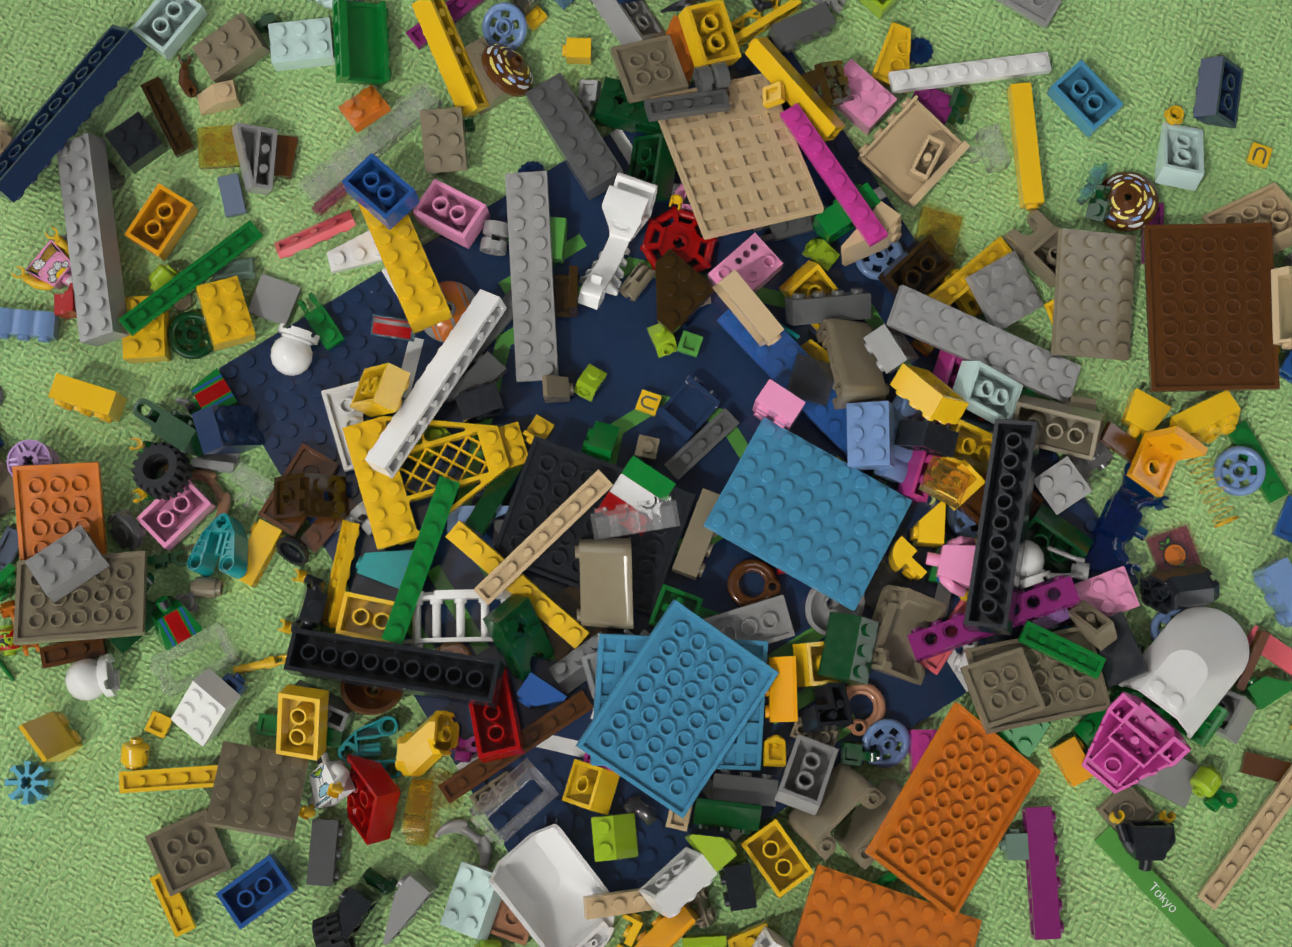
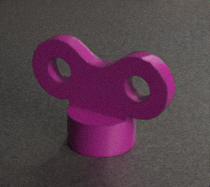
(464, 750)

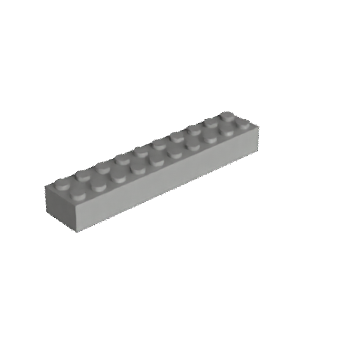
(92, 240)

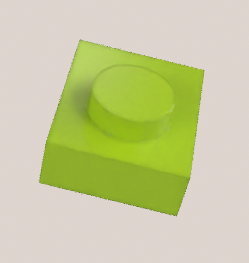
(821, 253)
(662, 340)
(589, 382)

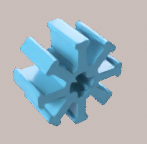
(29, 791)

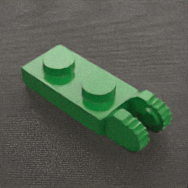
(322, 323)

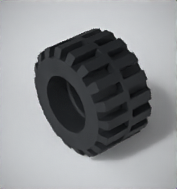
(151, 460)
(328, 932)

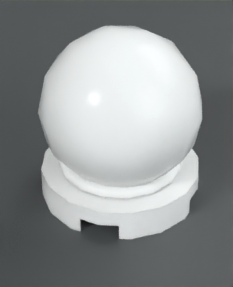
(292, 351)
(1032, 566)
(91, 678)

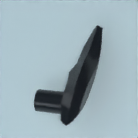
(759, 4)
(678, 6)

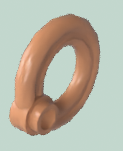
(879, 706)

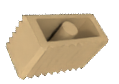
(925, 158)

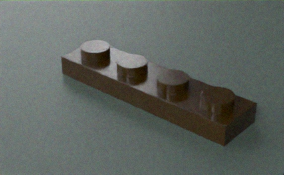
(167, 117)

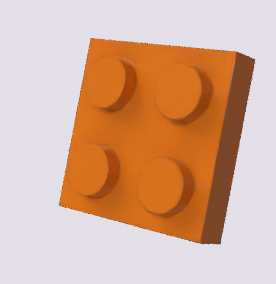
(364, 108)

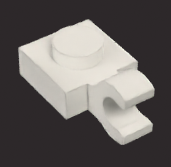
(960, 659)

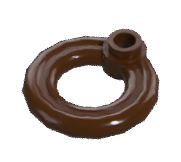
(744, 567)

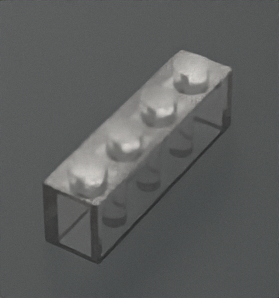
(635, 519)

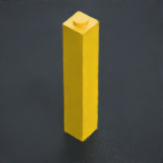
(797, 90)
(1025, 146)

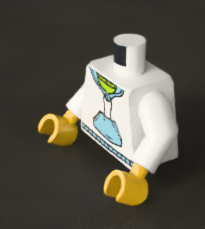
(329, 786)

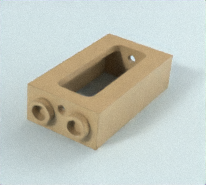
(748, 309)

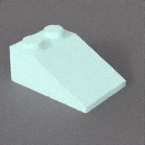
(1180, 157)

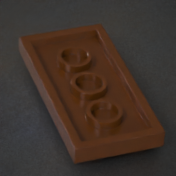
(306, 461)

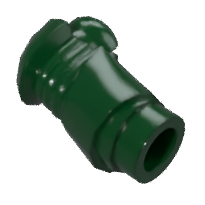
(377, 881)

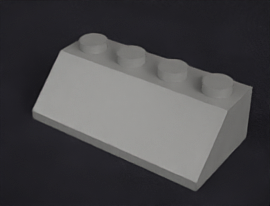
(629, 21)

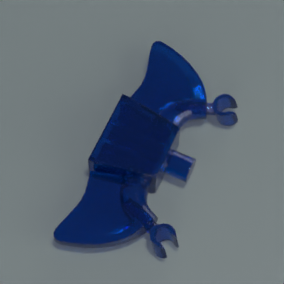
(1120, 524)

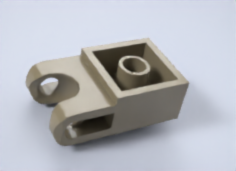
(1038, 248)

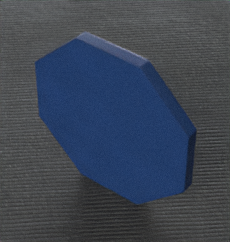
(553, 813)

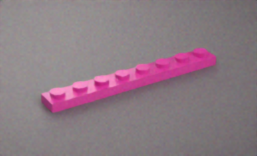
(833, 175)

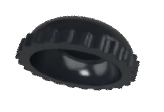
(293, 550)

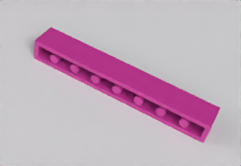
(946, 370)

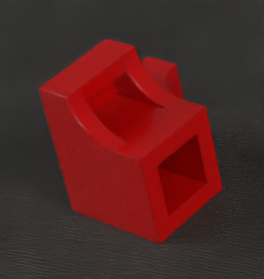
(65, 304)

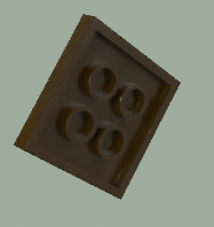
(570, 601)

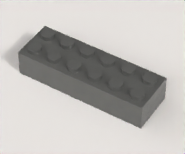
(574, 135)

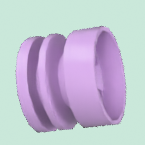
(31, 449)

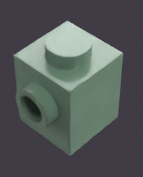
(1015, 845)

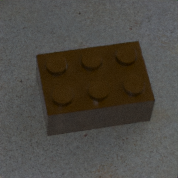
(917, 267)

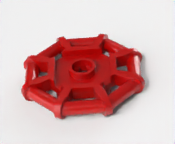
(672, 233)

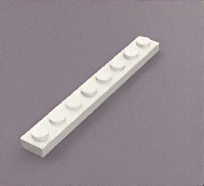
(969, 72)

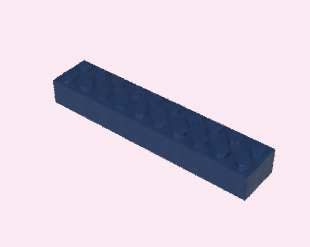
(67, 109)

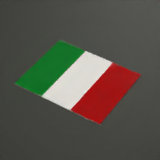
(637, 484)

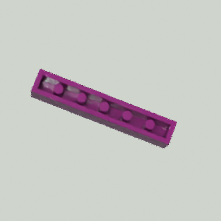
(1041, 873)

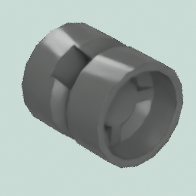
(712, 77)

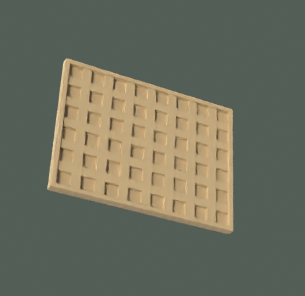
(740, 163)

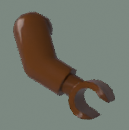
(184, 81)

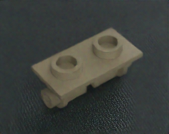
(704, 909)

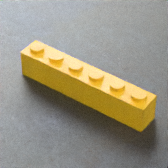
(450, 56)

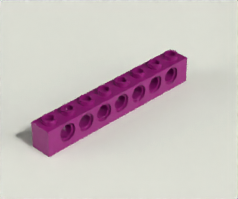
(1047, 606)

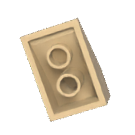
(855, 246)

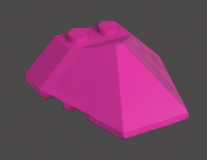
(1132, 744)

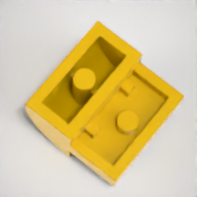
(900, 557)

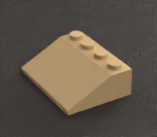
(1262, 206)

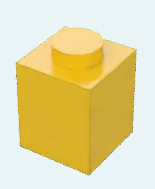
(577, 50)

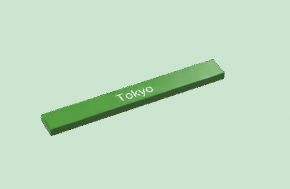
(1157, 892)

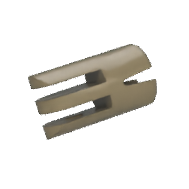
(637, 281)

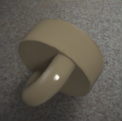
(184, 304)

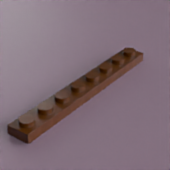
(532, 737)

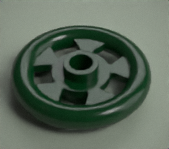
(176, 344)

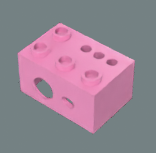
(752, 261)

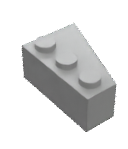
(256, 156)

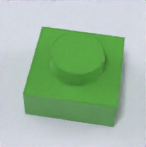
(690, 344)

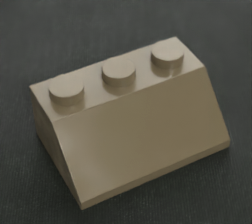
(493, 94)

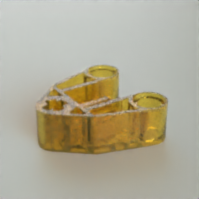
(418, 812)

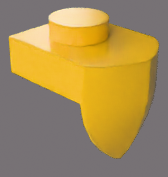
(774, 751)

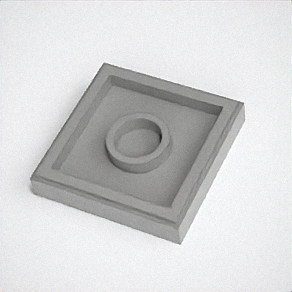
(274, 300)

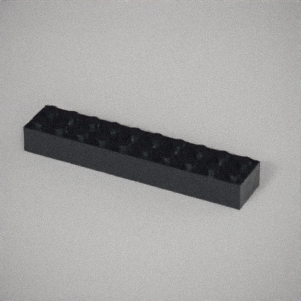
(1003, 527)
(395, 667)

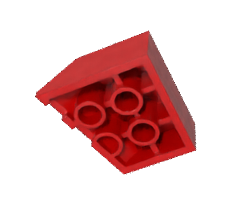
(374, 801)

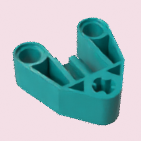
(225, 539)
(371, 731)

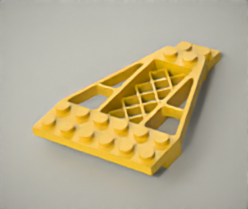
(387, 498)

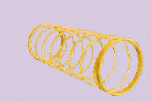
(1228, 519)

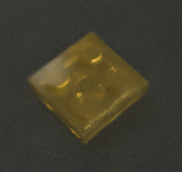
(217, 148)
(941, 226)
(944, 482)

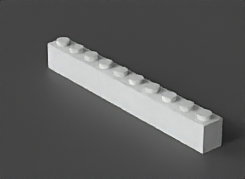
(436, 383)

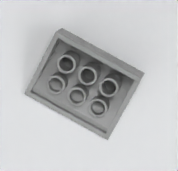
(412, 894)

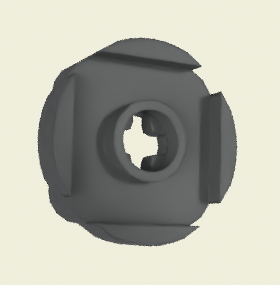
(126, 530)

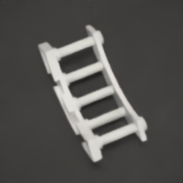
(460, 598)

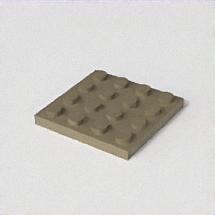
(257, 791)

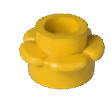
(1174, 110)

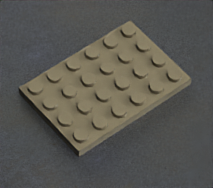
(1093, 294)
(100, 608)
(1062, 688)

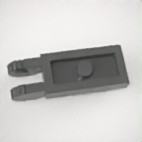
(786, 229)

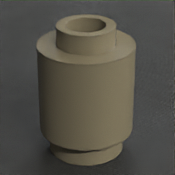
(207, 587)

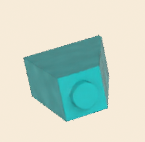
(384, 566)

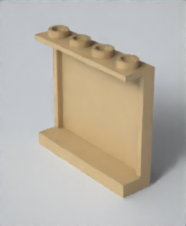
(898, 143)
(1282, 306)

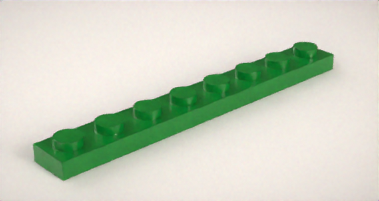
(189, 278)
(420, 560)

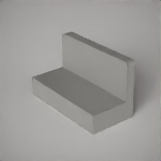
(217, 462)

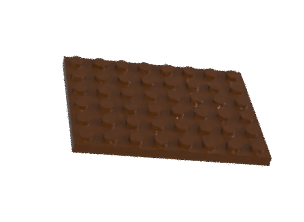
(1210, 307)

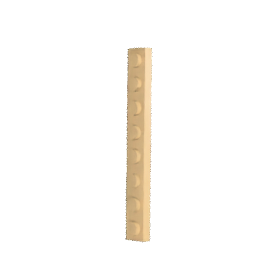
(543, 537)
(1248, 843)

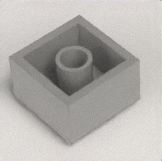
(1063, 484)

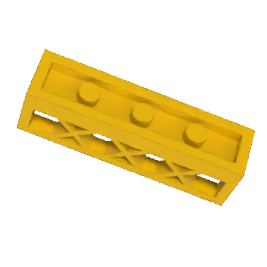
(763, 22)

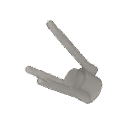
(1078, 571)

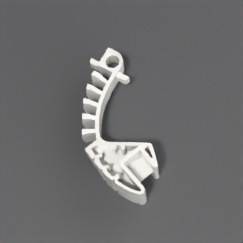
(627, 210)

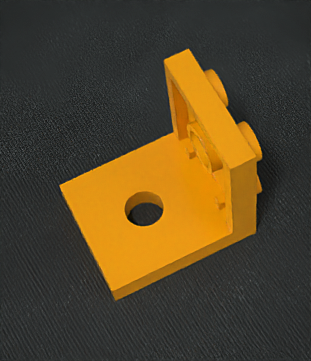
(1163, 450)

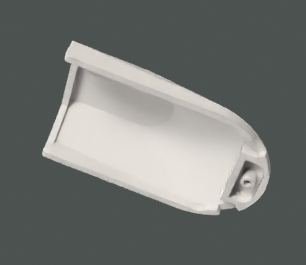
(1193, 665)
(545, 890)

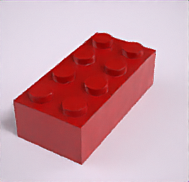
(498, 729)

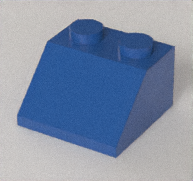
(538, 692)

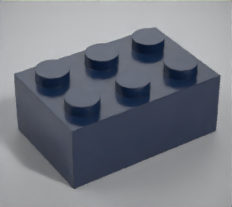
(226, 429)

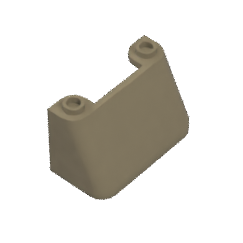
(852, 366)
(605, 583)
(898, 613)
(843, 792)
(863, 824)

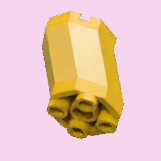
(427, 744)

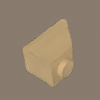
(219, 98)

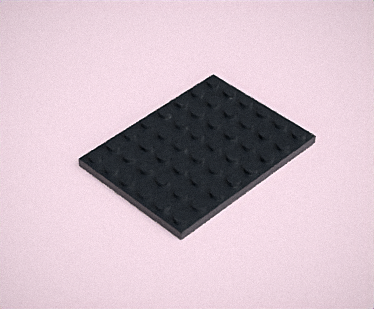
(546, 483)

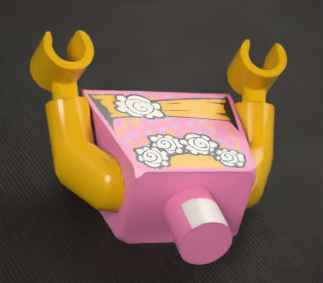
(50, 267)

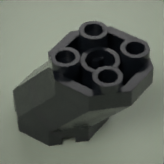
(1179, 588)

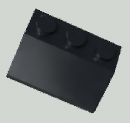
(355, 907)

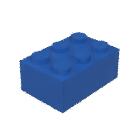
(380, 191)
(256, 891)

